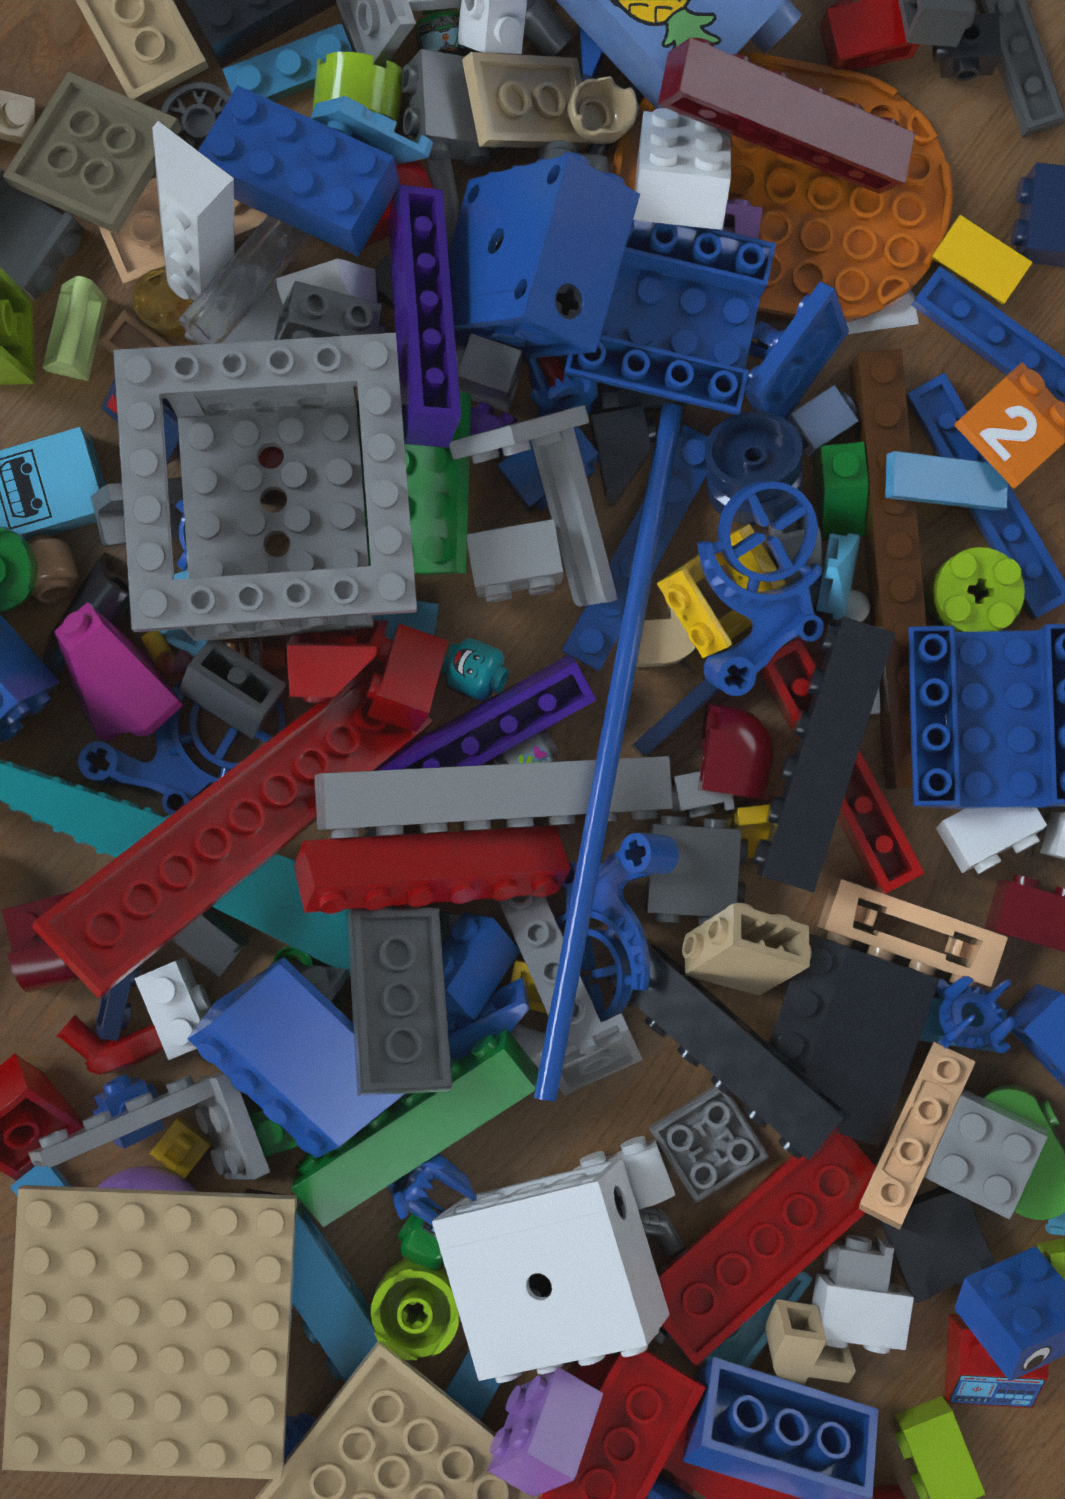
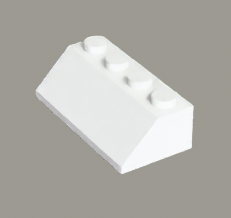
(194, 213)

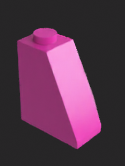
(113, 678)

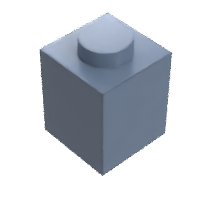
(824, 419)

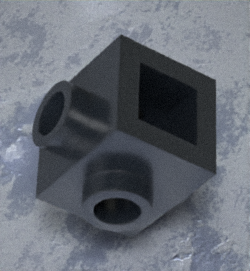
(976, 52)

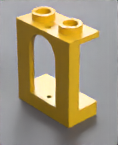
(691, 607)

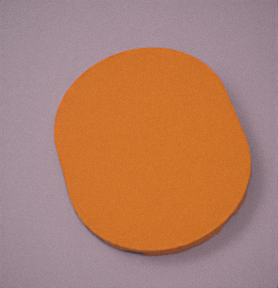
(827, 227)

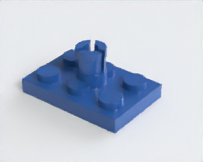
(796, 354)

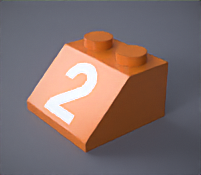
(1016, 424)

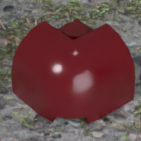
(735, 753)
(31, 958)

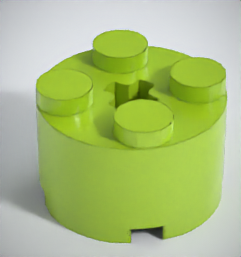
(358, 79)
(992, 575)
(417, 1333)

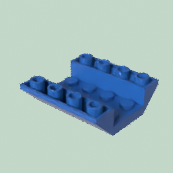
(681, 315)
(987, 717)

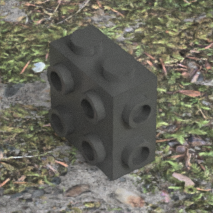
(441, 108)
(326, 313)
(705, 872)

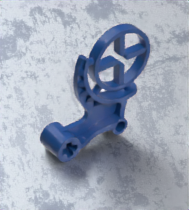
(774, 613)
(172, 769)
(638, 857)

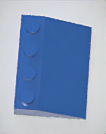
(290, 1057)

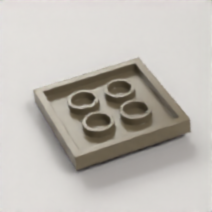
(89, 152)

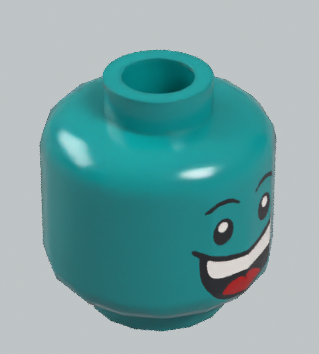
(475, 669)

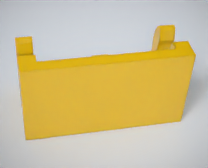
(981, 259)

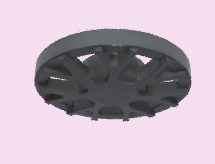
(197, 118)

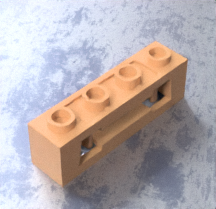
(979, 957)
(916, 1135)

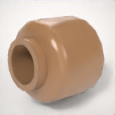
(55, 568)

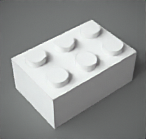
(682, 171)

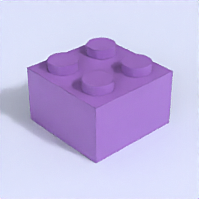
(544, 1432)

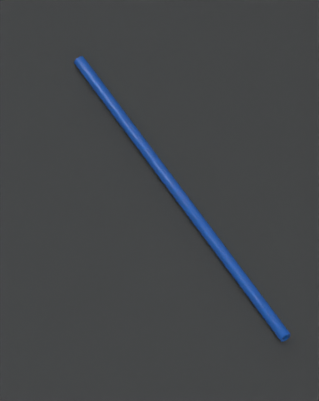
(608, 756)

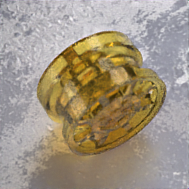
(159, 305)

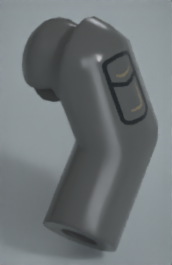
(658, 1224)

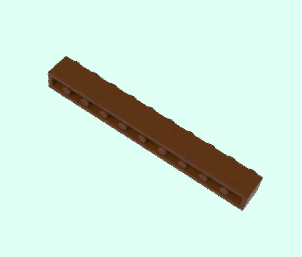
(890, 546)

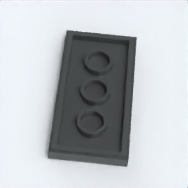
(398, 1001)

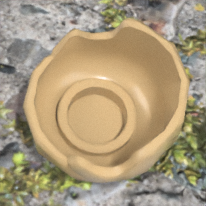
(602, 110)

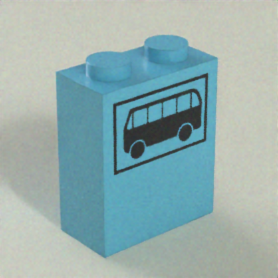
(49, 484)

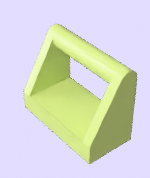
(75, 329)

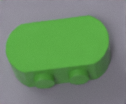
(1045, 1189)

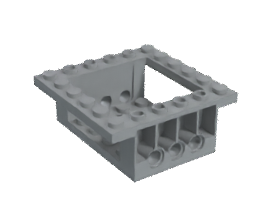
(228, 410)

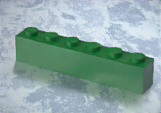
(416, 1128)

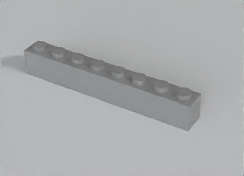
(482, 794)

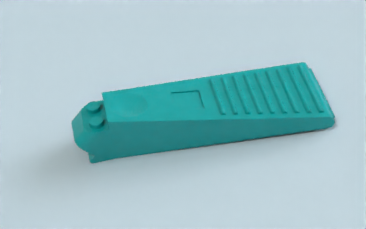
(263, 900)

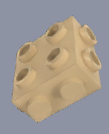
(747, 949)

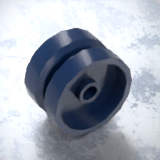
(752, 450)

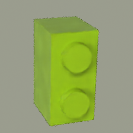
(937, 1452)

